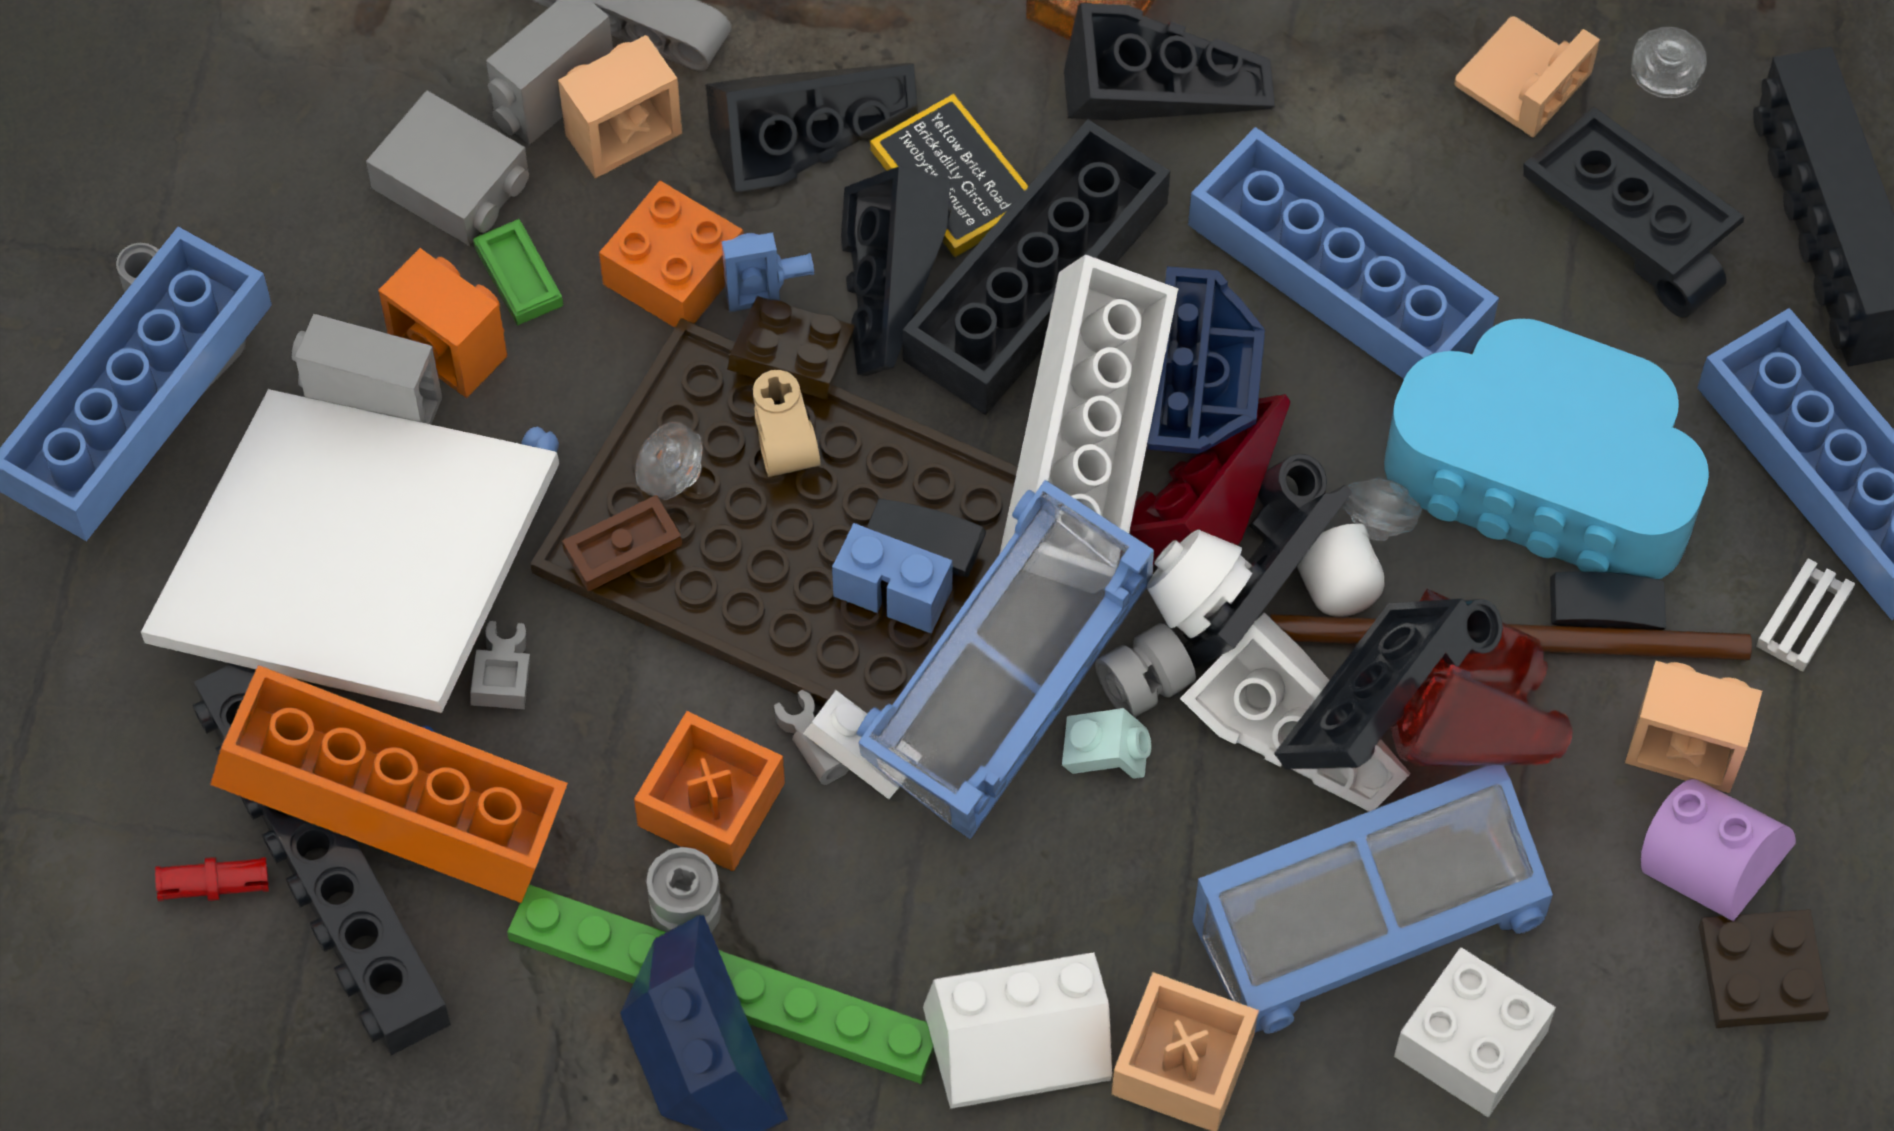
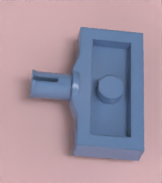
(756, 269)

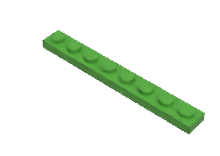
(767, 996)

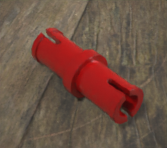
(211, 879)

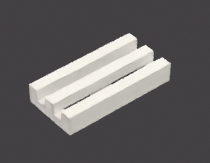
(1824, 582)

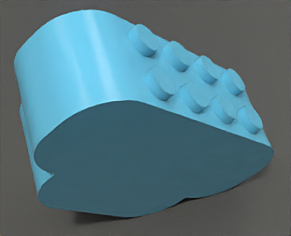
(1551, 449)

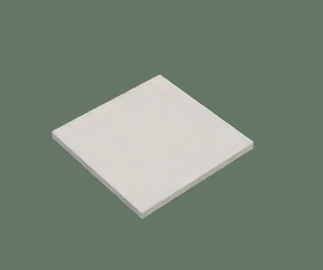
(352, 550)

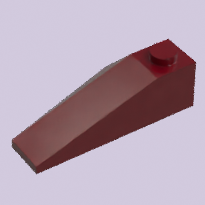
(1213, 488)

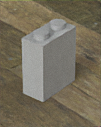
(528, 66)
(448, 168)
(367, 370)

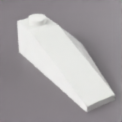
(1262, 693)

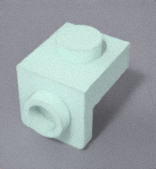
(1106, 742)

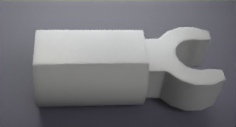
(821, 762)

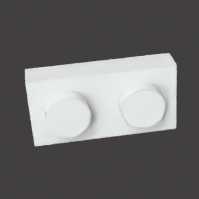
(836, 733)

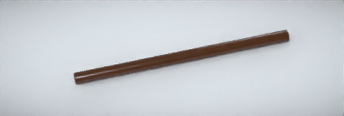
(1552, 638)

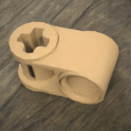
(783, 429)

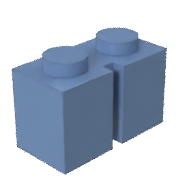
(916, 578)

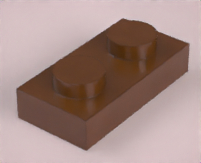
(622, 543)

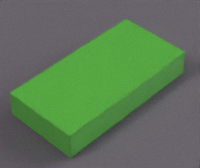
(518, 272)

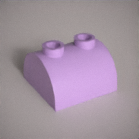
(1713, 847)

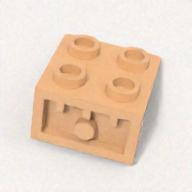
(1527, 74)

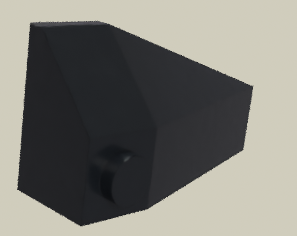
(788, 122)
(894, 234)

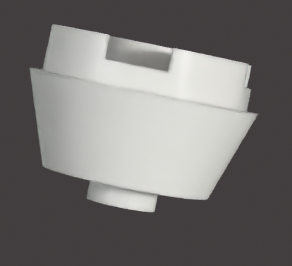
(1197, 580)

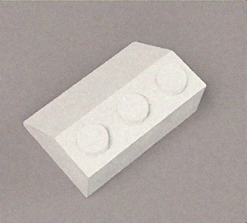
(1020, 1029)

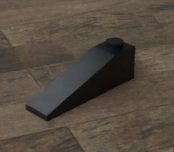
(1146, 69)

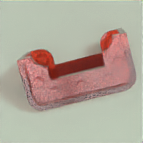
(1482, 710)

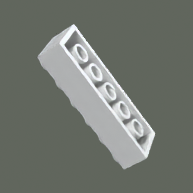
(1096, 389)

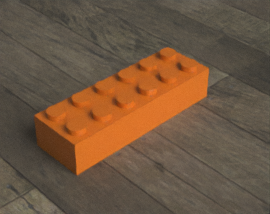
(388, 783)

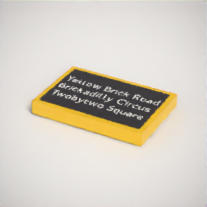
(953, 146)

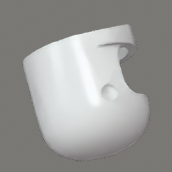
(1342, 571)

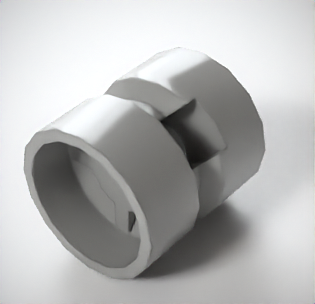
(1150, 668)
(682, 887)

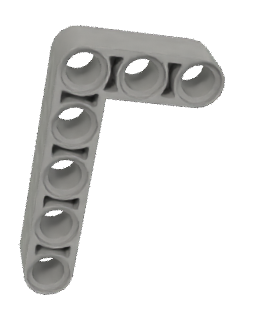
(679, 29)

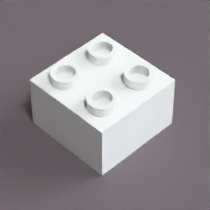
(1474, 1032)

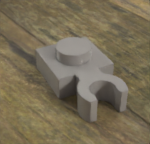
(501, 671)

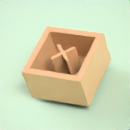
(620, 105)
(1693, 725)
(1184, 1052)

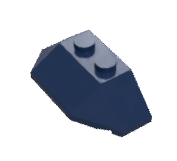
(1208, 366)
(698, 1037)

